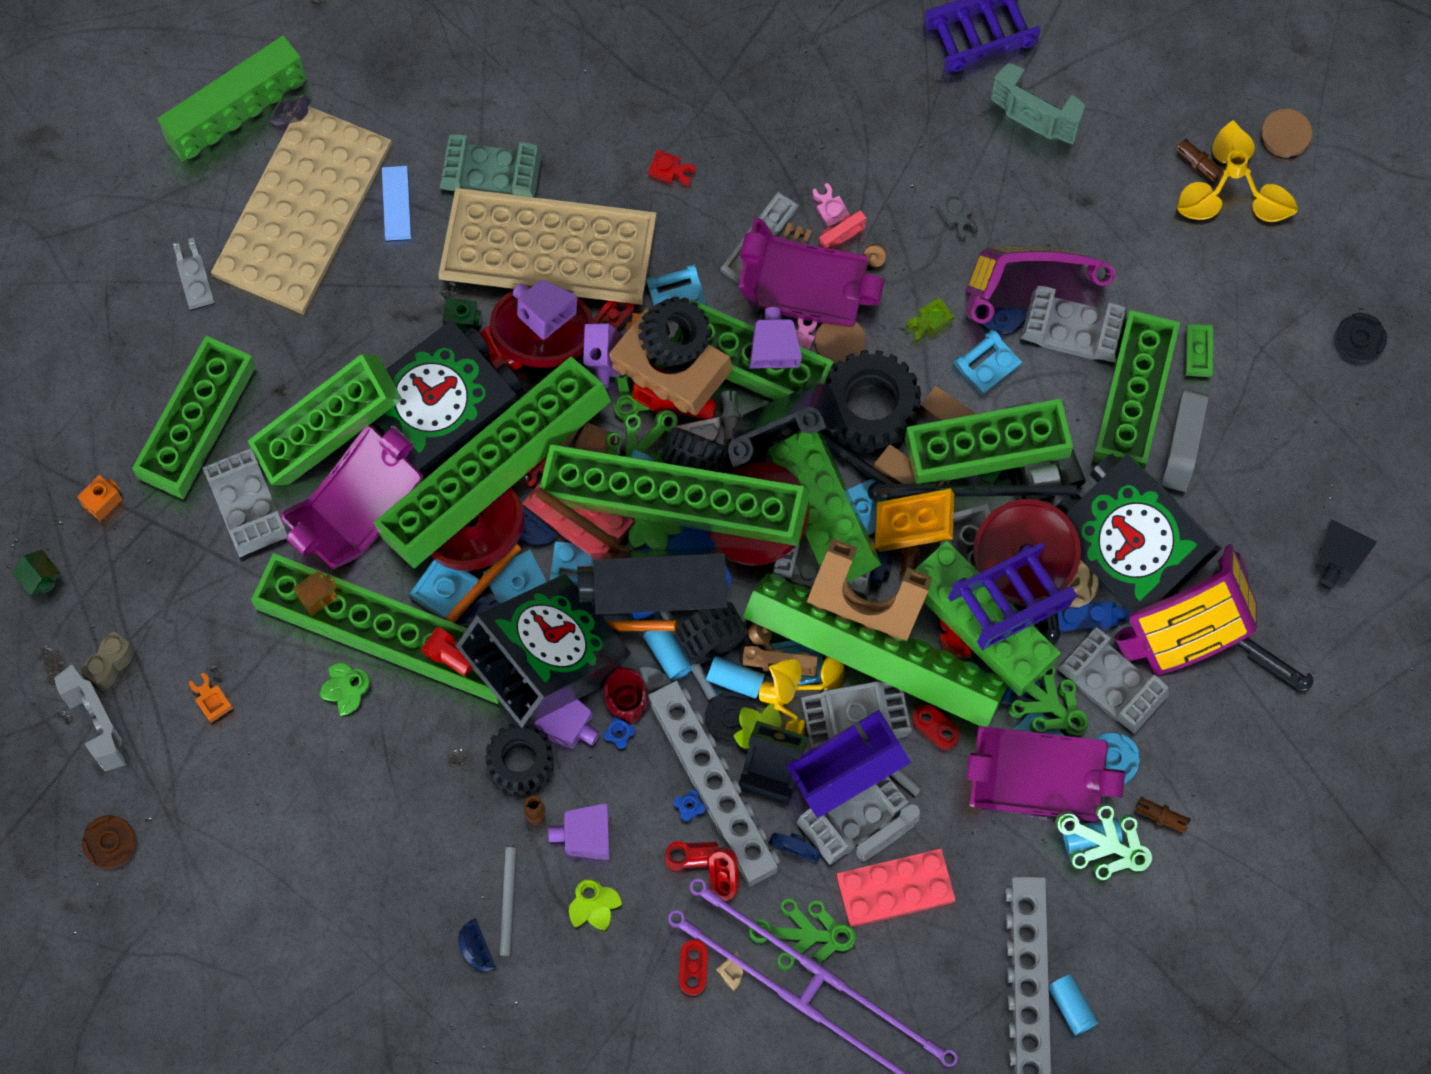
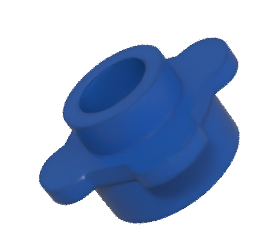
(619, 725)
(686, 812)

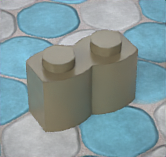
(112, 657)

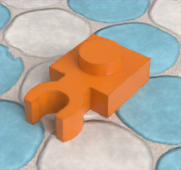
(212, 701)

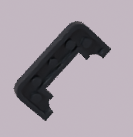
(811, 407)

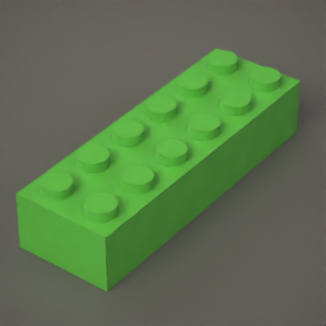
(232, 99)
(735, 340)
(1137, 387)
(194, 417)
(325, 419)
(988, 442)
(829, 500)
(1017, 659)

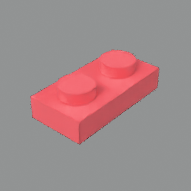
(849, 226)

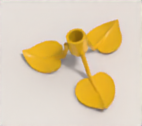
(1235, 149)
(786, 680)

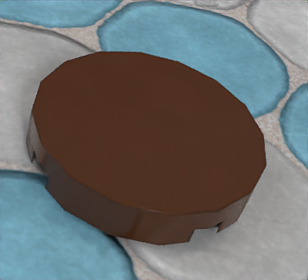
(109, 842)

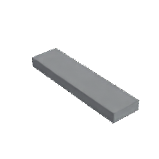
(776, 217)

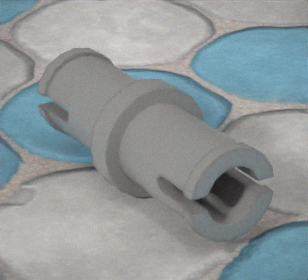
(730, 413)

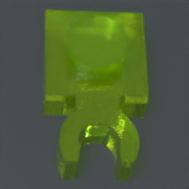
(932, 316)

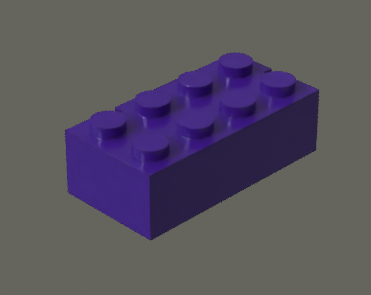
(848, 765)

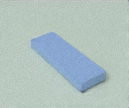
(396, 203)

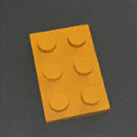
(914, 520)

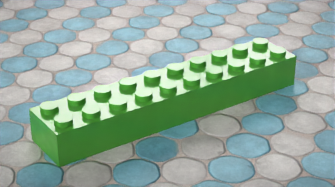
(492, 462)
(676, 495)
(364, 622)
(900, 663)

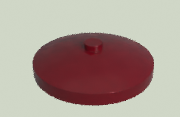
(526, 347)
(1022, 524)
(485, 537)
(750, 550)

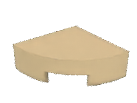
(731, 973)

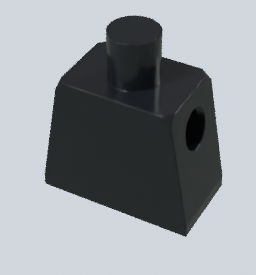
(1342, 552)

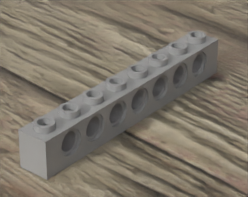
(673, 697)
(1032, 891)

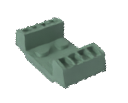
(1032, 111)
(490, 167)

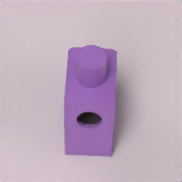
(544, 307)
(775, 342)
(598, 343)
(568, 725)
(584, 832)

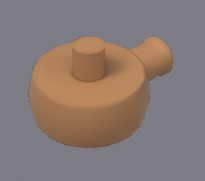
(876, 254)
(760, 636)

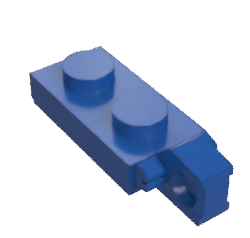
(1092, 615)

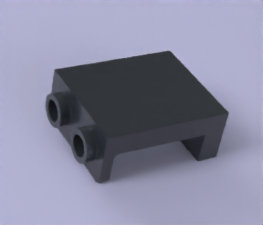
(767, 759)

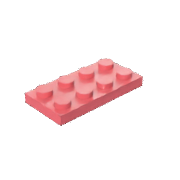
(612, 524)
(895, 888)

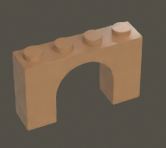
(686, 389)
(934, 408)
(892, 616)

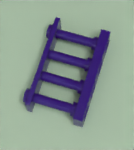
(962, 11)
(1013, 621)

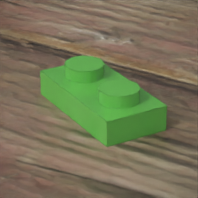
(1199, 350)

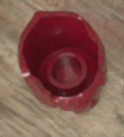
(625, 694)

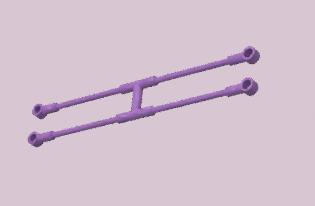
(821, 974)

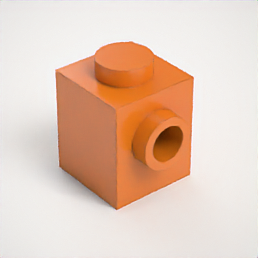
(100, 497)

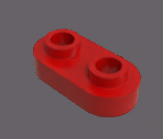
(610, 314)
(933, 729)
(724, 871)
(693, 967)

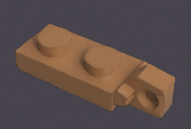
(756, 657)

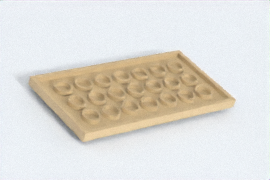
(301, 209)
(533, 239)

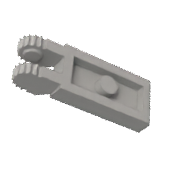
(193, 276)
(888, 833)

